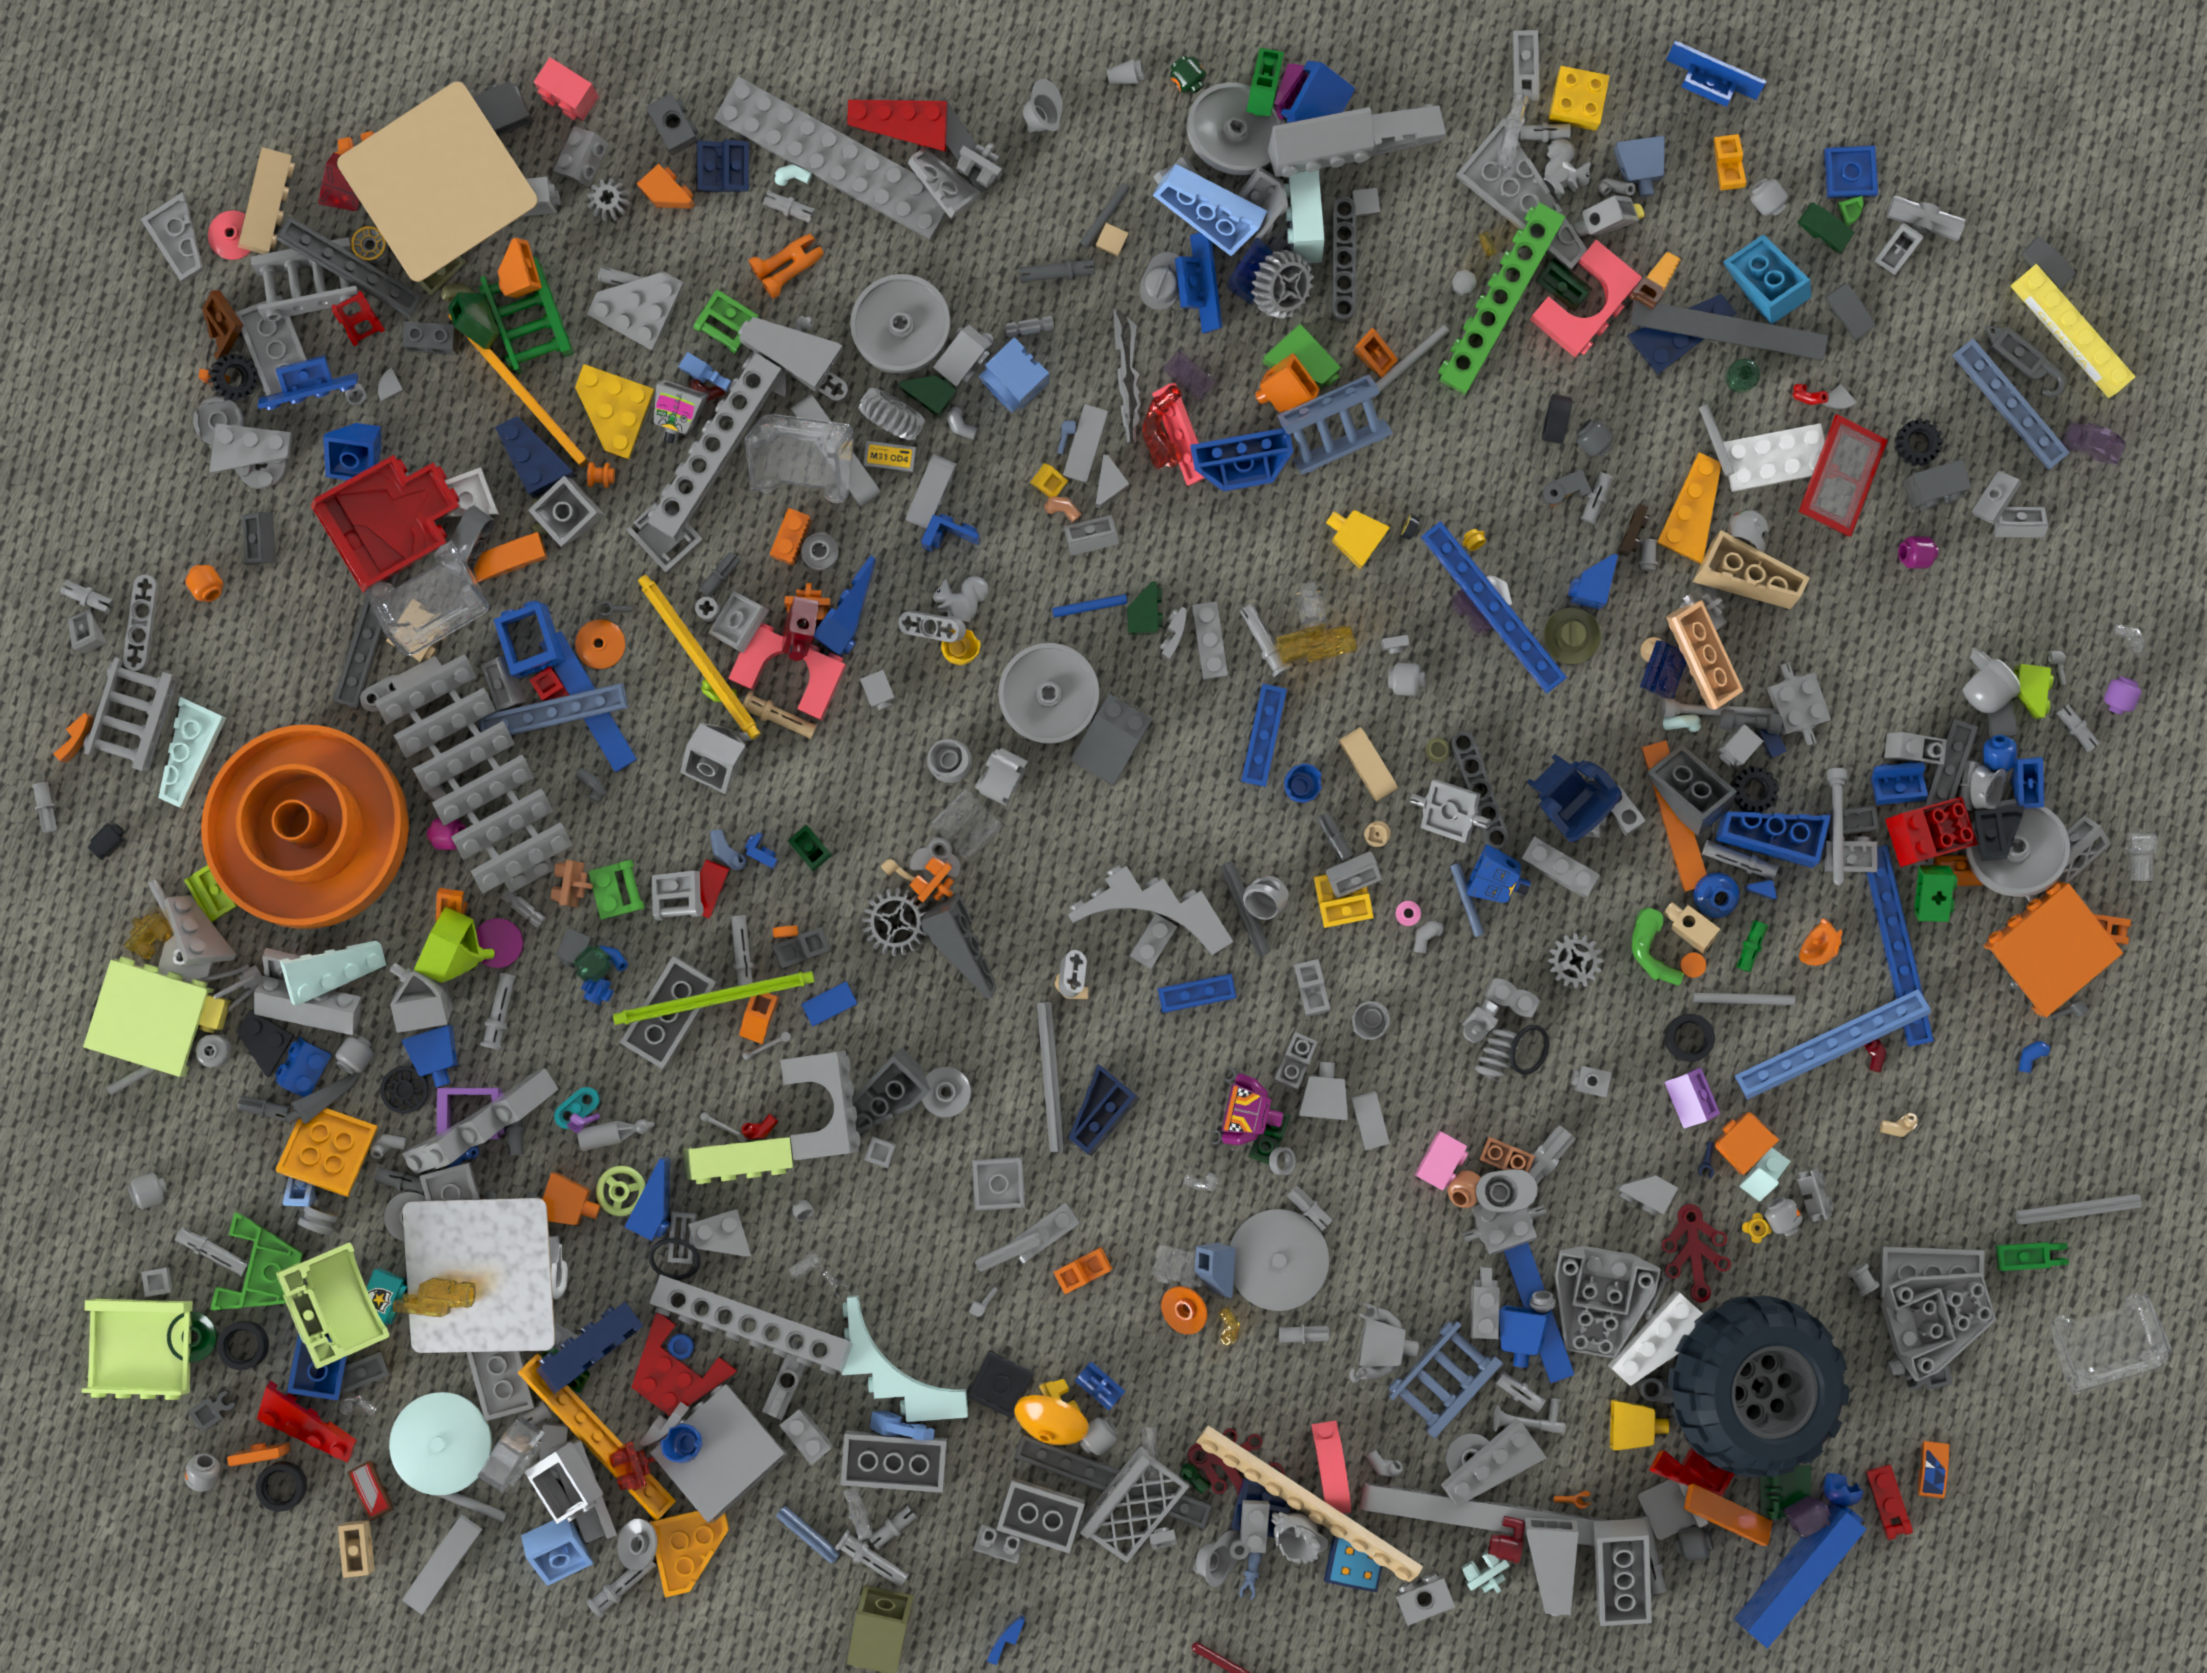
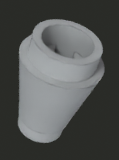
(1126, 73)

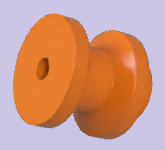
(600, 475)

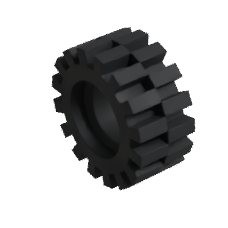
(218, 377)
(1932, 436)
(1768, 782)

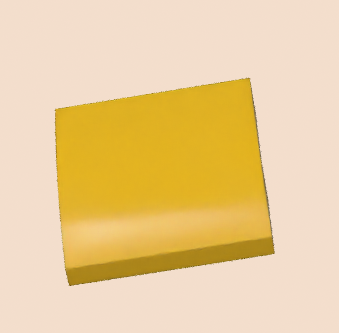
(1343, 910)

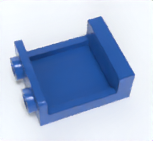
(1321, 94)

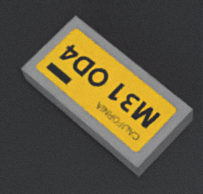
(889, 456)

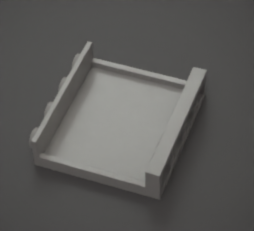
(732, 1456)

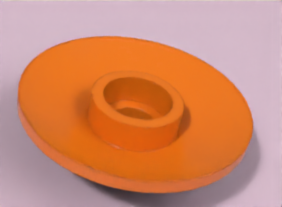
(612, 647)
(1178, 1315)

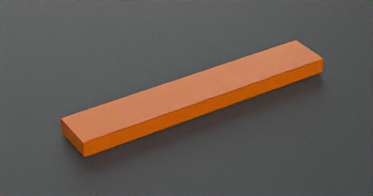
(1680, 837)

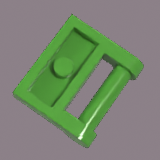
(727, 312)
(608, 892)

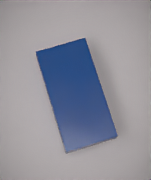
(829, 1003)

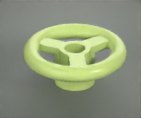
(607, 1178)

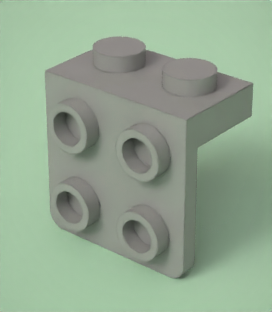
(1268, 193)
(1665, 1507)

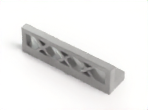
(2081, 838)

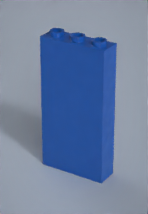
(1800, 1575)

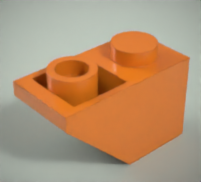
(663, 191)
(758, 1017)

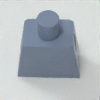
(1641, 162)

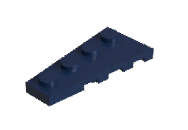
(1664, 348)

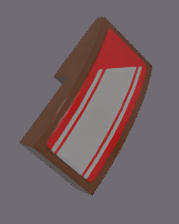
(370, 1490)

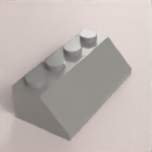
(1321, 142)

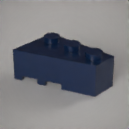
(532, 458)

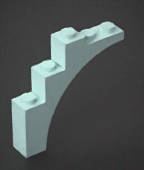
(921, 1400)

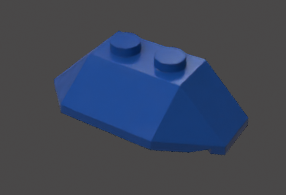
(1243, 459)

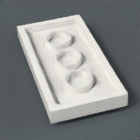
(1774, 457)

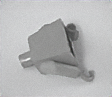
(1381, 1344)

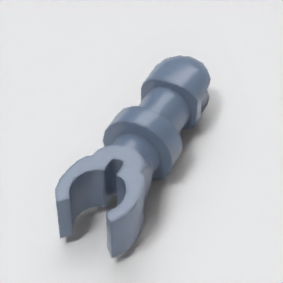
(1251, 1573)

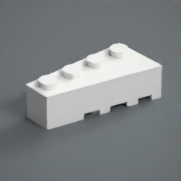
(1656, 1339)

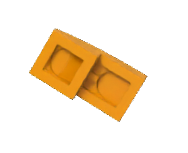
(1729, 162)

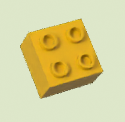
(1578, 98)

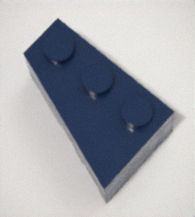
(1102, 1110)

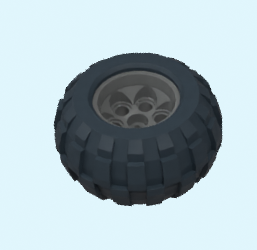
(1806, 1400)

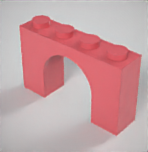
(1576, 332)
(823, 670)

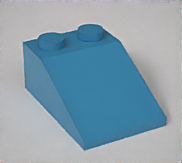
(1769, 279)

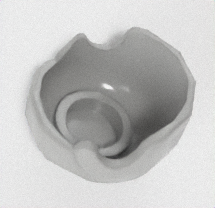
(1371, 1020)

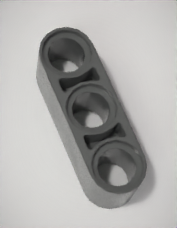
(473, 534)

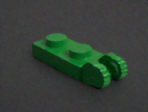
(2028, 1256)

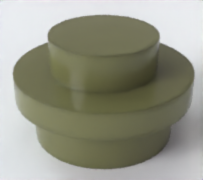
(1437, 750)

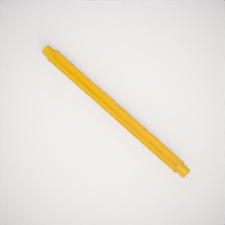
(699, 657)

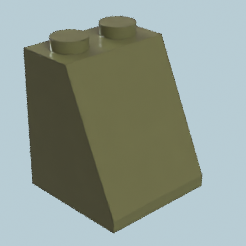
(879, 1629)

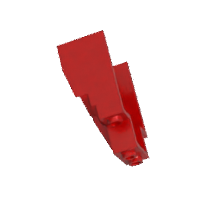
(386, 518)

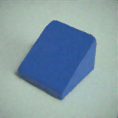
(1764, 889)

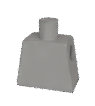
(1607, 216)
(1324, 1095)

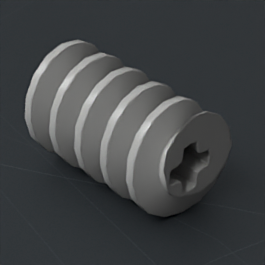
(1497, 1054)

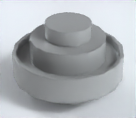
(820, 551)

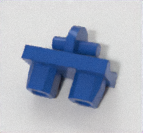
(1099, 1385)

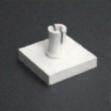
(173, 961)

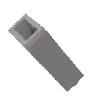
(795, 352)
(1554, 1559)

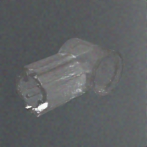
(2141, 849)

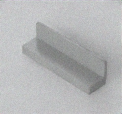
(595, 1521)

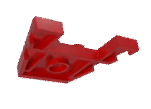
(669, 1380)
(1693, 1470)

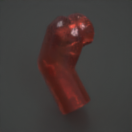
(713, 392)

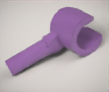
(578, 1123)

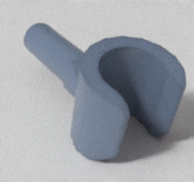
(1068, 427)

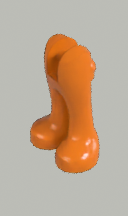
(793, 251)

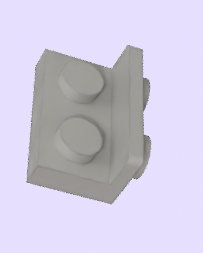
(1857, 855)

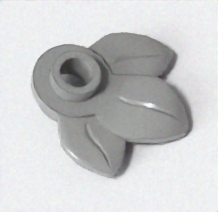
(923, 855)

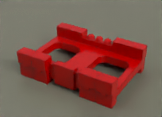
(349, 322)

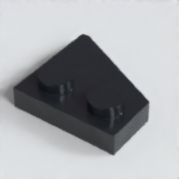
(264, 1041)

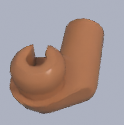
(1064, 505)

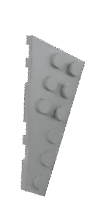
(1515, 192)

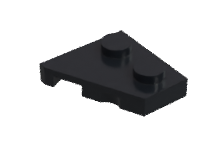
(1997, 831)

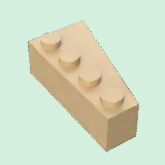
(1749, 573)

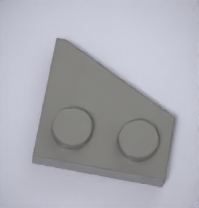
(720, 1234)

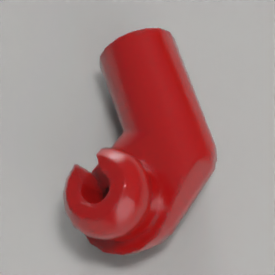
(759, 1130)

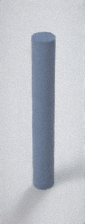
(1467, 900)

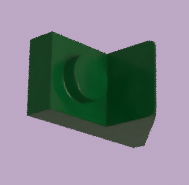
(810, 848)

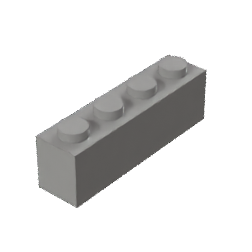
(328, 1011)

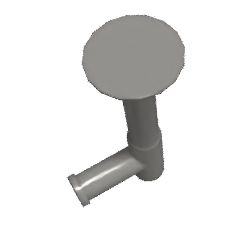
(1550, 1425)

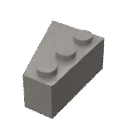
(1407, 128)

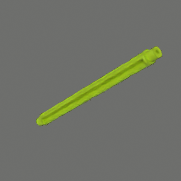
(713, 998)

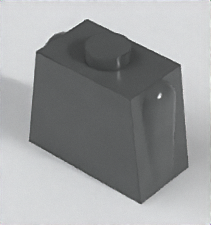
(504, 107)

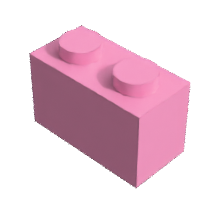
(1441, 1160)

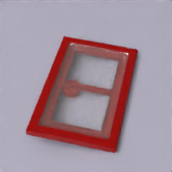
(1843, 475)

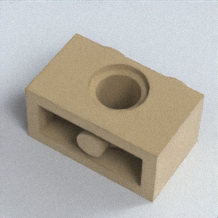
(356, 1548)

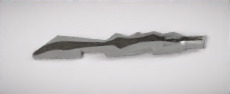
(1127, 377)

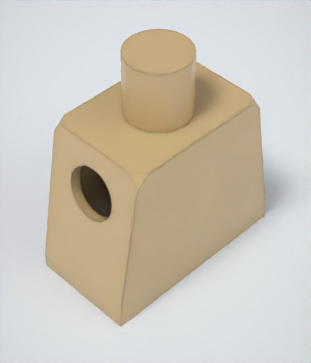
(1700, 935)

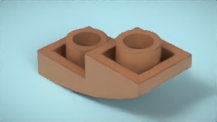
(1506, 1156)

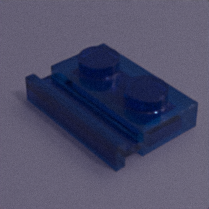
(1664, 670)

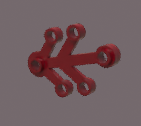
(1694, 1249)
(1205, 1463)

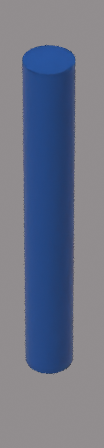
(1089, 605)

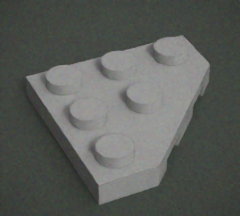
(638, 307)

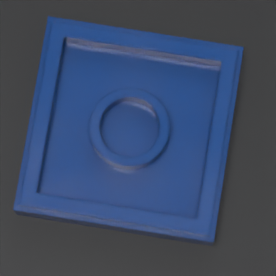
(1851, 172)

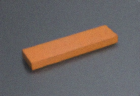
(1728, 1514)

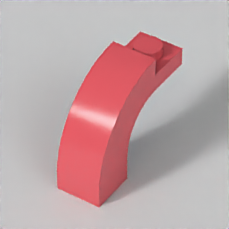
(1331, 1466)

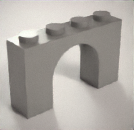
(833, 1073)

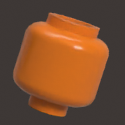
(204, 583)

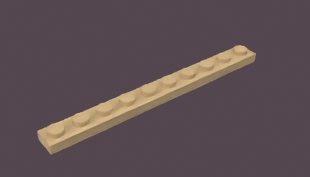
(1308, 1503)

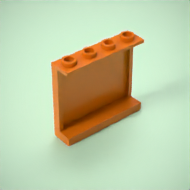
(2053, 948)

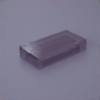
(1189, 375)

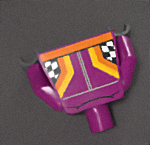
(1246, 1111)

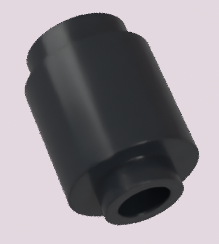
(107, 840)

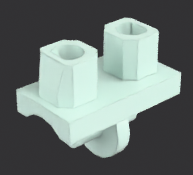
(1476, 1577)

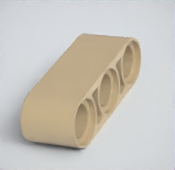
(1368, 764)

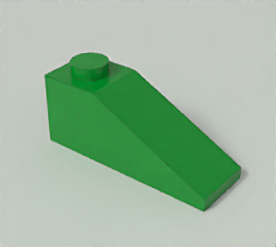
(1264, 82)

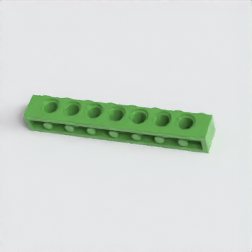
(1550, 222)

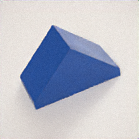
(2028, 782)

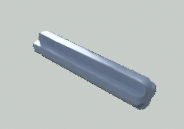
(808, 1534)

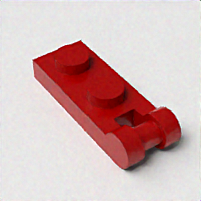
(1888, 1501)

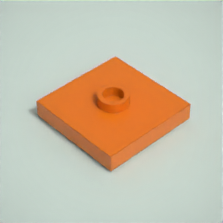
(258, 1452)

